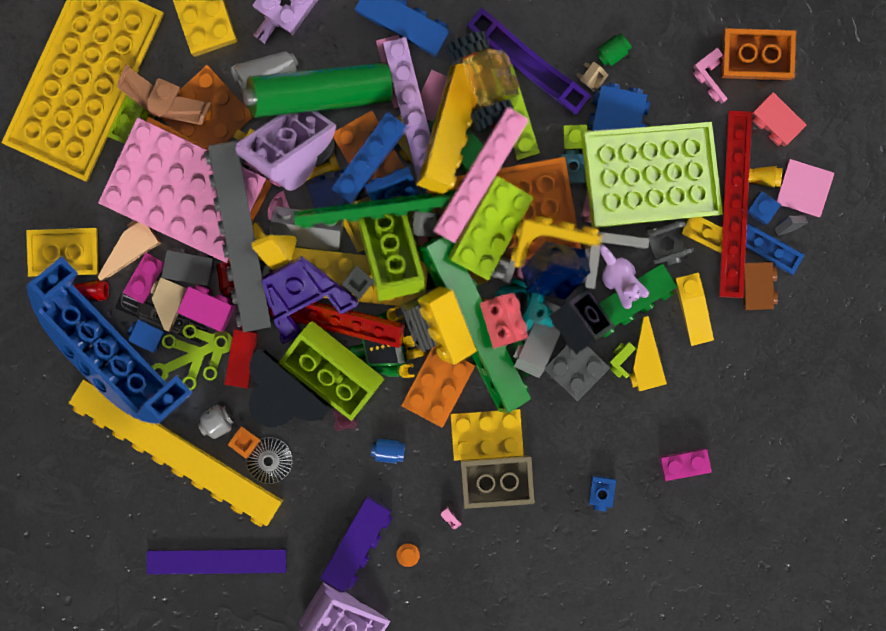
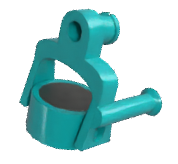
(531, 311)

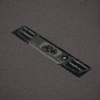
(148, 313)

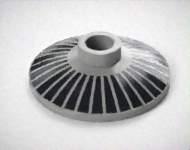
(281, 459)

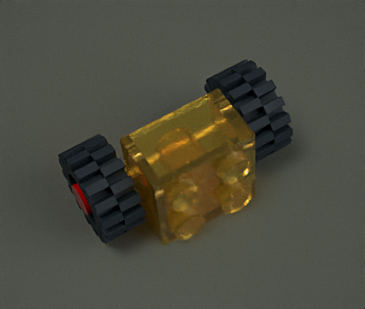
(488, 75)

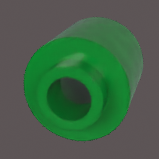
(613, 50)

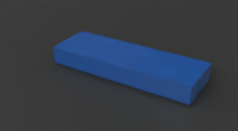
(772, 250)

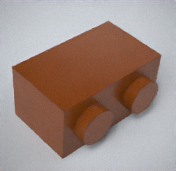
(758, 286)

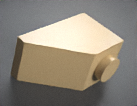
(167, 301)

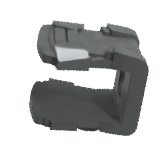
(678, 249)

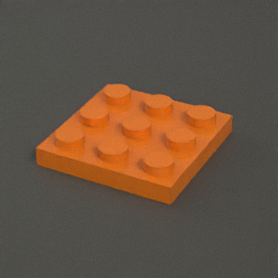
(224, 116)

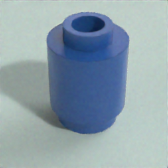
(388, 451)

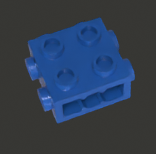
(618, 108)

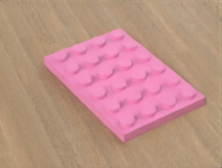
(169, 189)

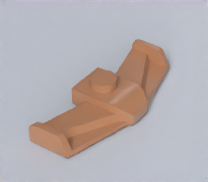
(162, 98)

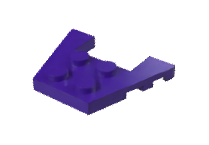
(298, 286)

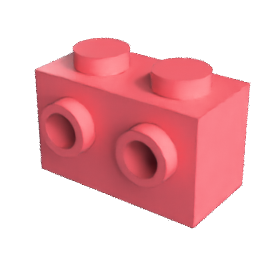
(504, 320)

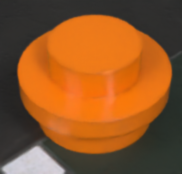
(408, 555)

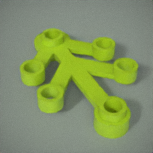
(196, 354)

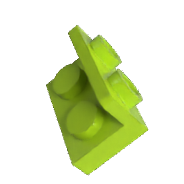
(126, 119)

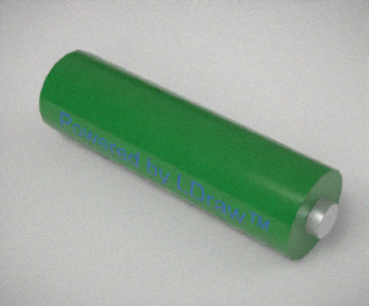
(318, 89)

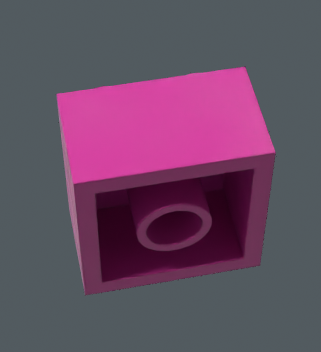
(207, 308)

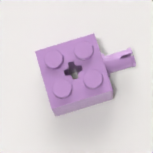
(285, 17)

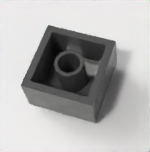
(576, 371)

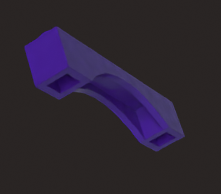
(529, 63)

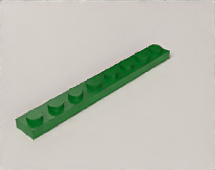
(375, 209)

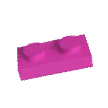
(143, 278)

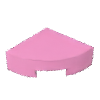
(280, 201)
(449, 517)

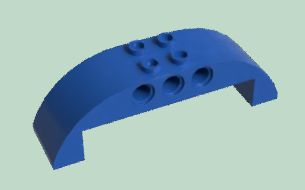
(99, 349)

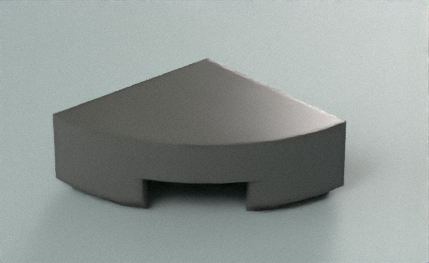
(790, 224)

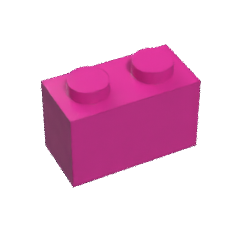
(685, 464)

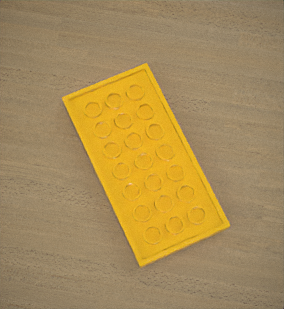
(75, 83)

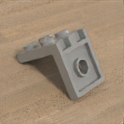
(592, 252)

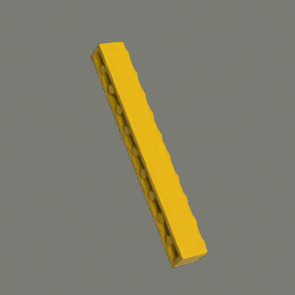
(180, 455)

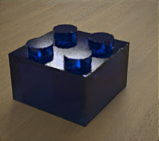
(555, 270)

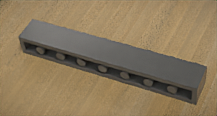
(239, 235)

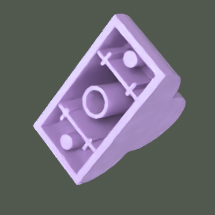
(288, 147)
(340, 612)

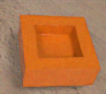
(244, 442)

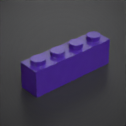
(355, 545)

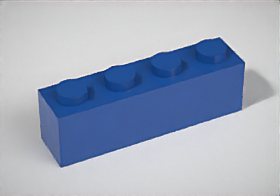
(406, 23)
(370, 158)

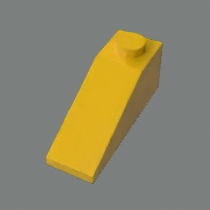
(694, 308)
(646, 363)

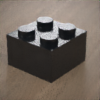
(581, 321)

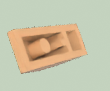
(131, 246)

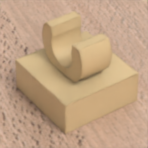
(593, 76)

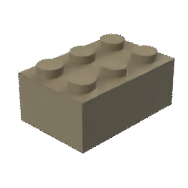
(497, 481)

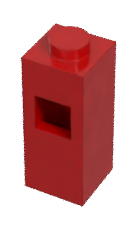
(241, 351)

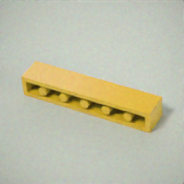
(448, 132)

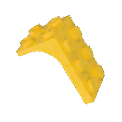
(541, 225)

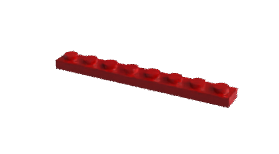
(735, 204)

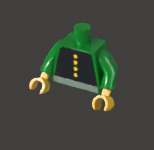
(384, 358)

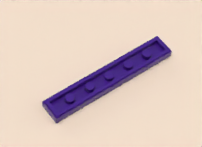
(216, 561)

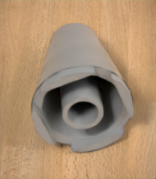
(269, 64)

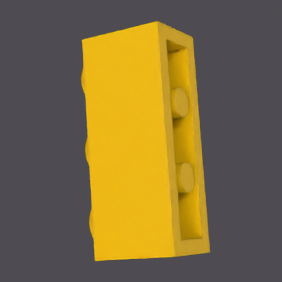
(446, 325)

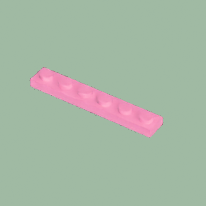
(480, 174)

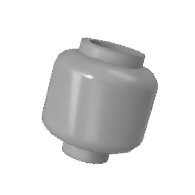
(215, 421)

